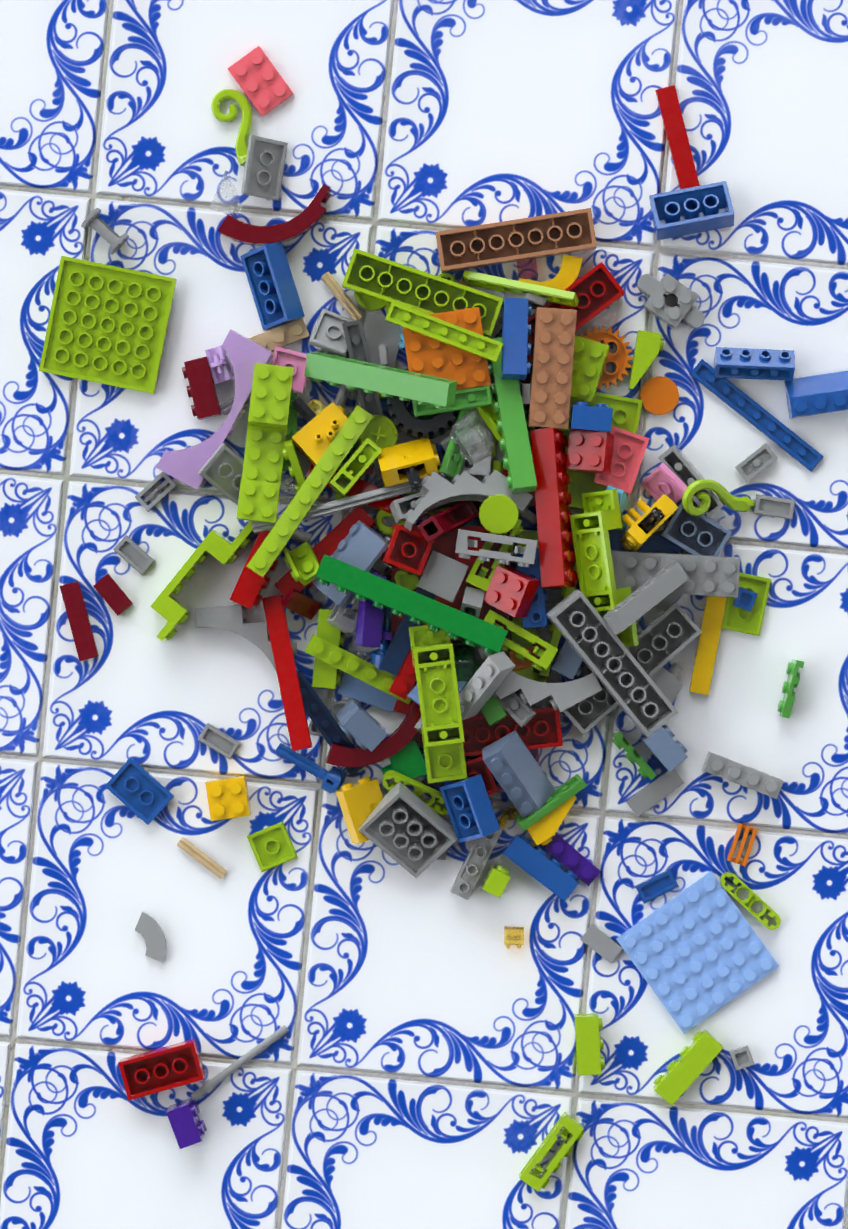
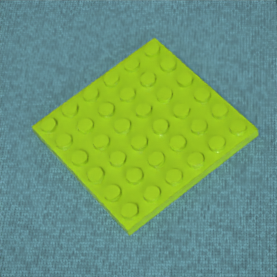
(107, 324)

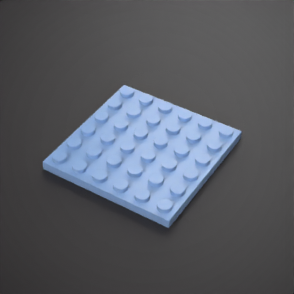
(697, 952)

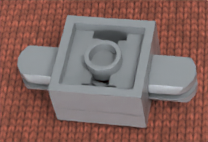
(670, 301)

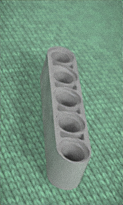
(646, 597)

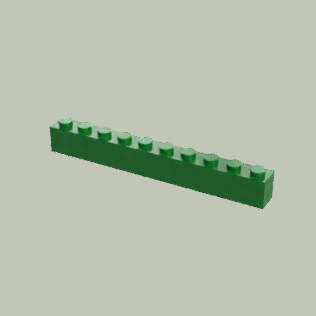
(412, 604)

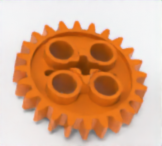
(618, 358)

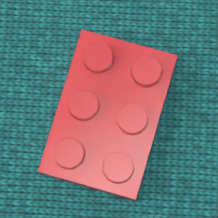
(260, 81)
(626, 460)

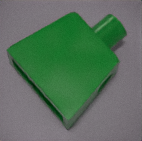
(408, 761)

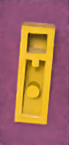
(549, 824)

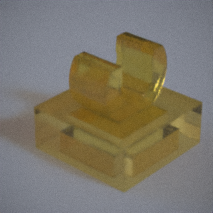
(513, 936)

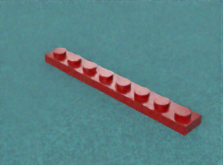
(406, 676)

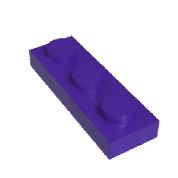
(572, 859)

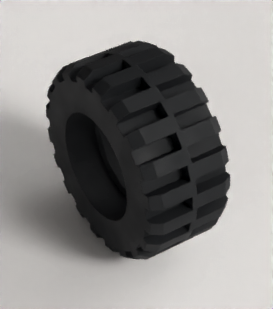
(418, 427)

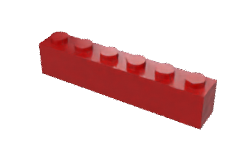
(326, 546)

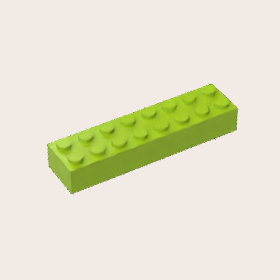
(417, 289)

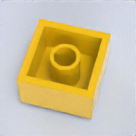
(228, 798)

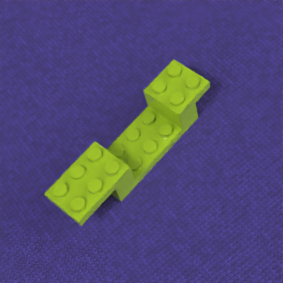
(264, 443)
(219, 548)
(595, 556)
(438, 704)

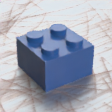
(590, 417)

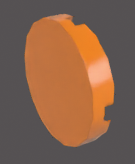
(659, 395)

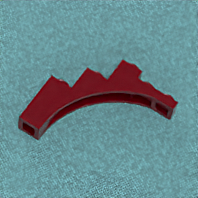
(450, 519)

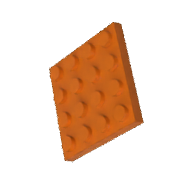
(445, 361)

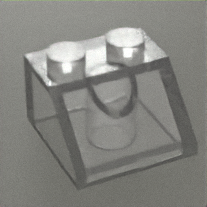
(472, 437)

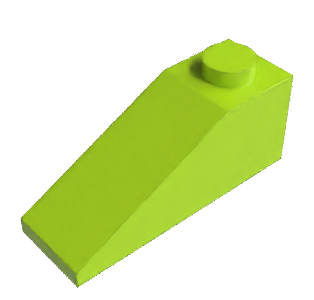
(645, 351)
(355, 467)

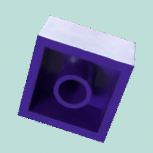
(186, 1123)

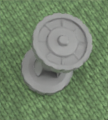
(105, 231)

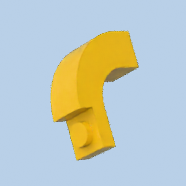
(567, 275)

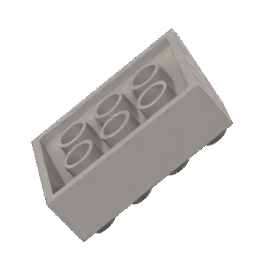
(408, 830)

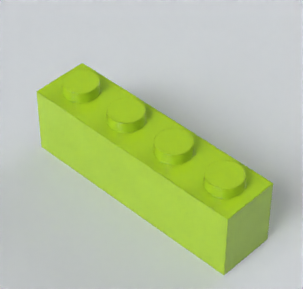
(325, 674)
(687, 1067)

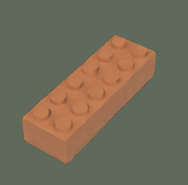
(552, 367)

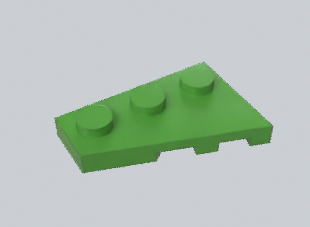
(786, 705)
(632, 755)

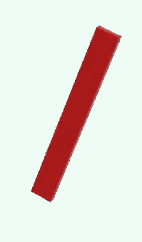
(287, 673)

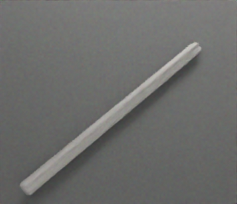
(349, 502)

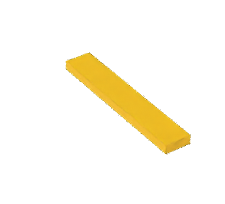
(707, 644)

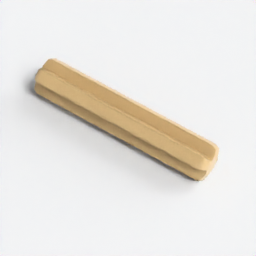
(341, 296)
(201, 858)

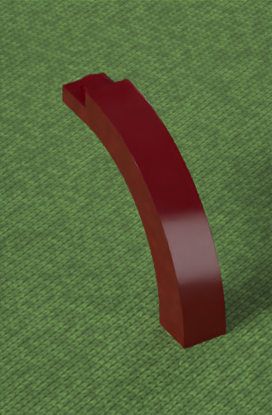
(283, 232)
(357, 757)

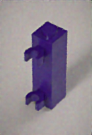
(369, 624)

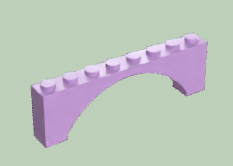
(186, 462)

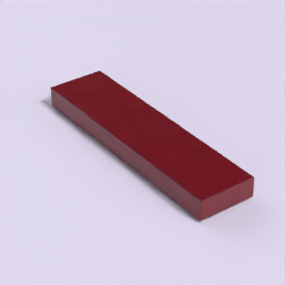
(79, 621)

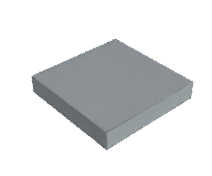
(329, 333)
(443, 576)

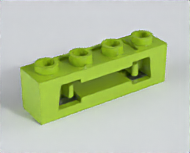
(480, 580)
(545, 656)
(533, 1178)

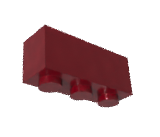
(201, 388)

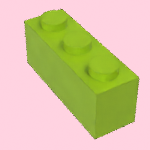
(588, 1044)

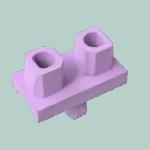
(219, 364)

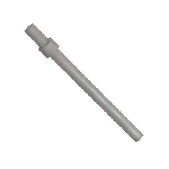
(209, 1085)

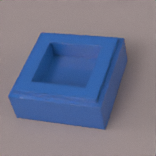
(745, 599)

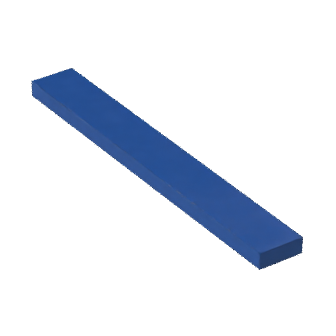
(757, 416)

